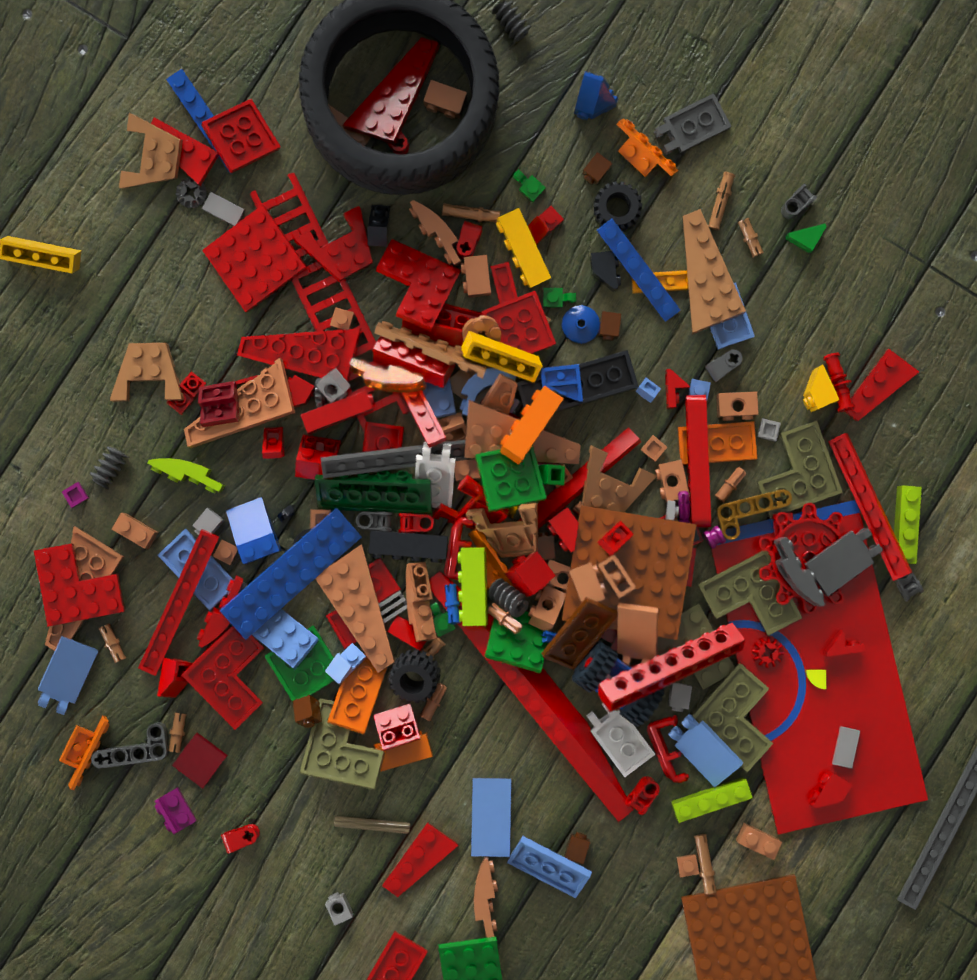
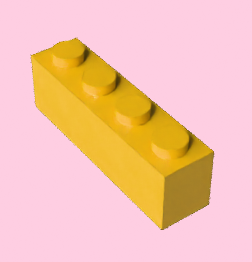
(523, 248)
(40, 254)
(501, 356)

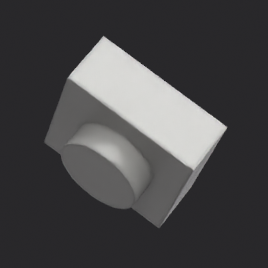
(671, 510)

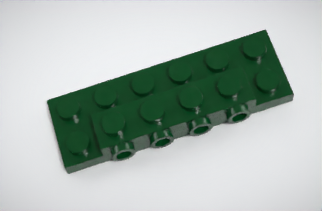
(375, 493)

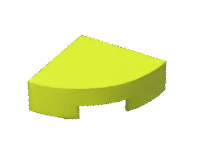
(817, 678)

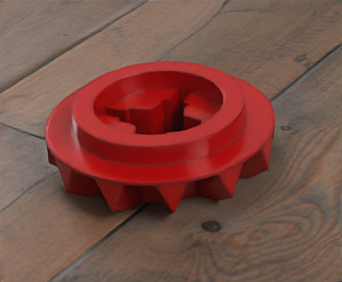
(759, 649)

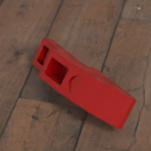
(216, 620)

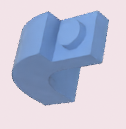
(477, 384)

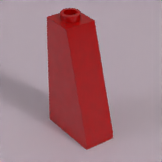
(337, 412)

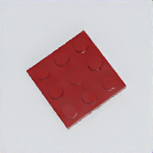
(240, 135)
(523, 323)

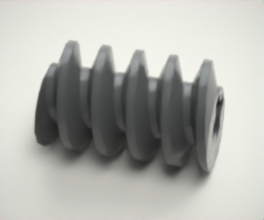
(511, 20)
(108, 466)
(508, 598)

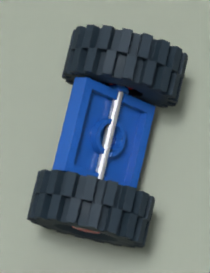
(603, 664)

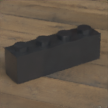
(410, 545)

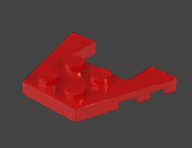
(346, 253)
(473, 489)

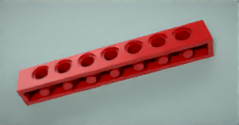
(682, 667)

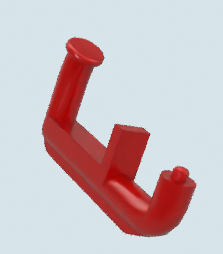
(454, 545)
(661, 749)

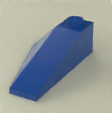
(594, 97)

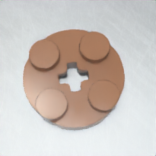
(481, 324)

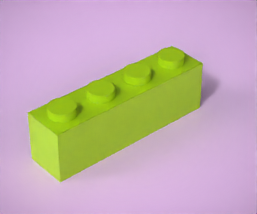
(907, 520)
(474, 586)
(711, 799)

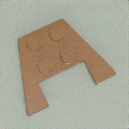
(159, 155)
(147, 363)
(607, 492)
(510, 538)

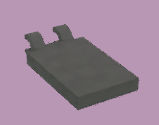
(693, 125)
(843, 560)

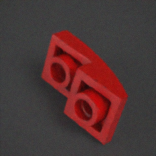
(190, 391)

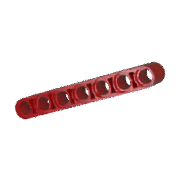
(698, 460)

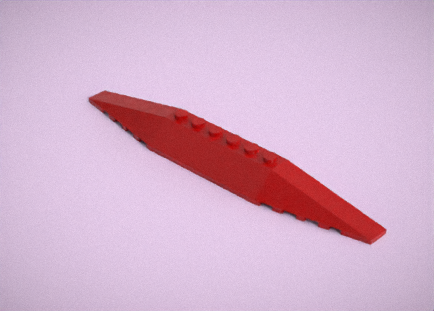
(552, 713)

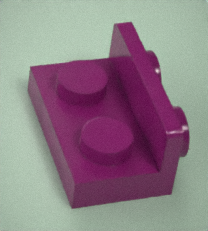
(175, 811)

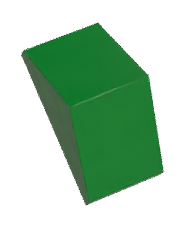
(806, 238)

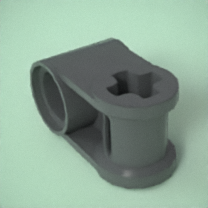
(799, 200)
(721, 366)
(376, 521)
(909, 586)

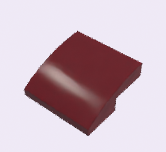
(218, 404)
(199, 760)

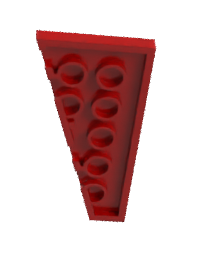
(390, 103)
(305, 352)

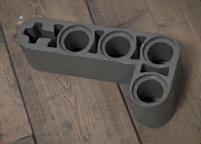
(130, 750)

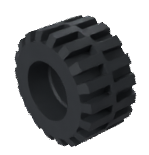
(622, 191)
(411, 689)

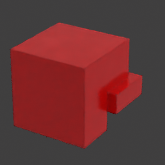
(529, 574)

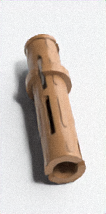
(727, 179)
(470, 213)
(705, 864)

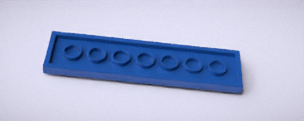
(290, 573)

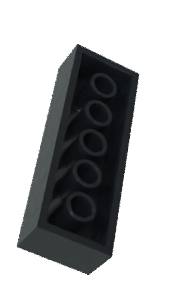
(599, 380)

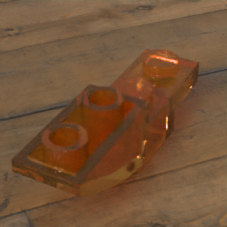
(390, 380)

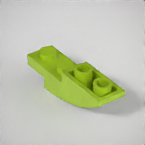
(180, 469)

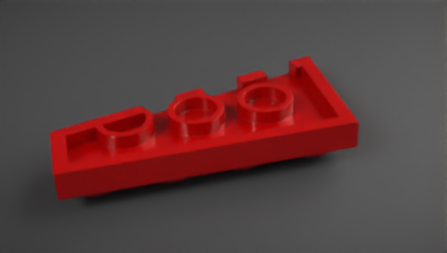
(195, 157)
(883, 380)
(421, 856)

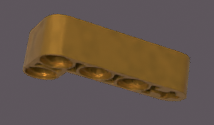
(754, 509)

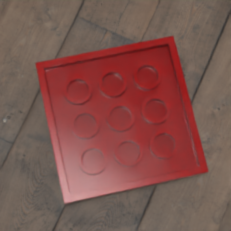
(254, 258)

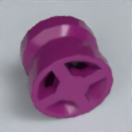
(714, 537)

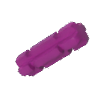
(684, 508)

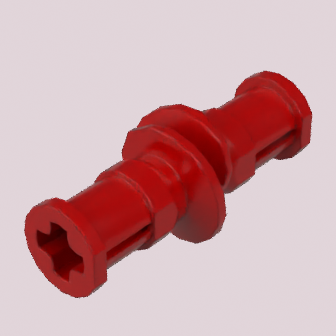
(838, 381)

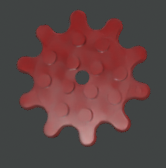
(808, 536)

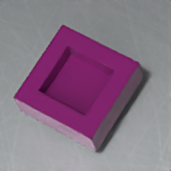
(75, 495)

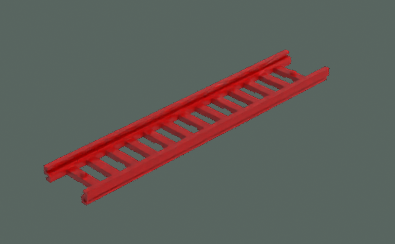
(345, 294)

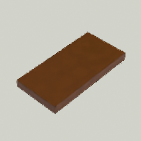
(580, 633)

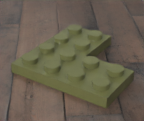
(811, 473)
(743, 585)
(693, 626)
(726, 715)
(334, 759)

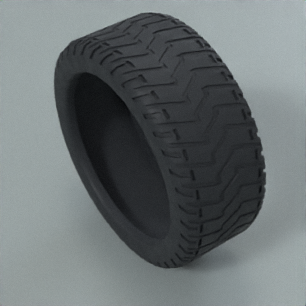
(393, 173)

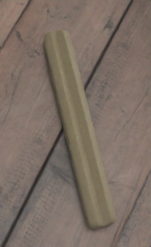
(372, 824)

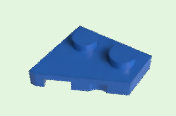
(563, 381)

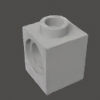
(335, 378)
(208, 521)
(679, 696)
(339, 917)

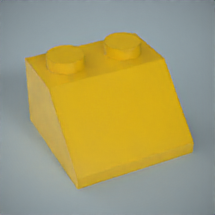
(819, 390)

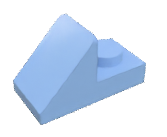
(345, 664)

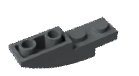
(800, 580)

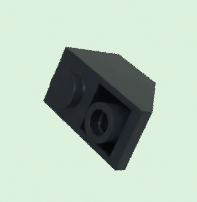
(378, 225)
(604, 269)

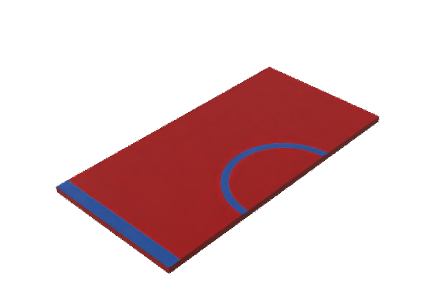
(859, 694)

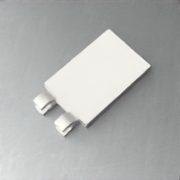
(440, 471)
(620, 741)

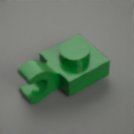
(530, 186)
(554, 297)
(441, 620)

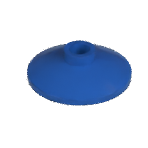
(580, 334)

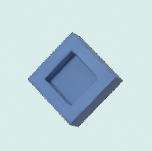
(699, 387)
(648, 390)

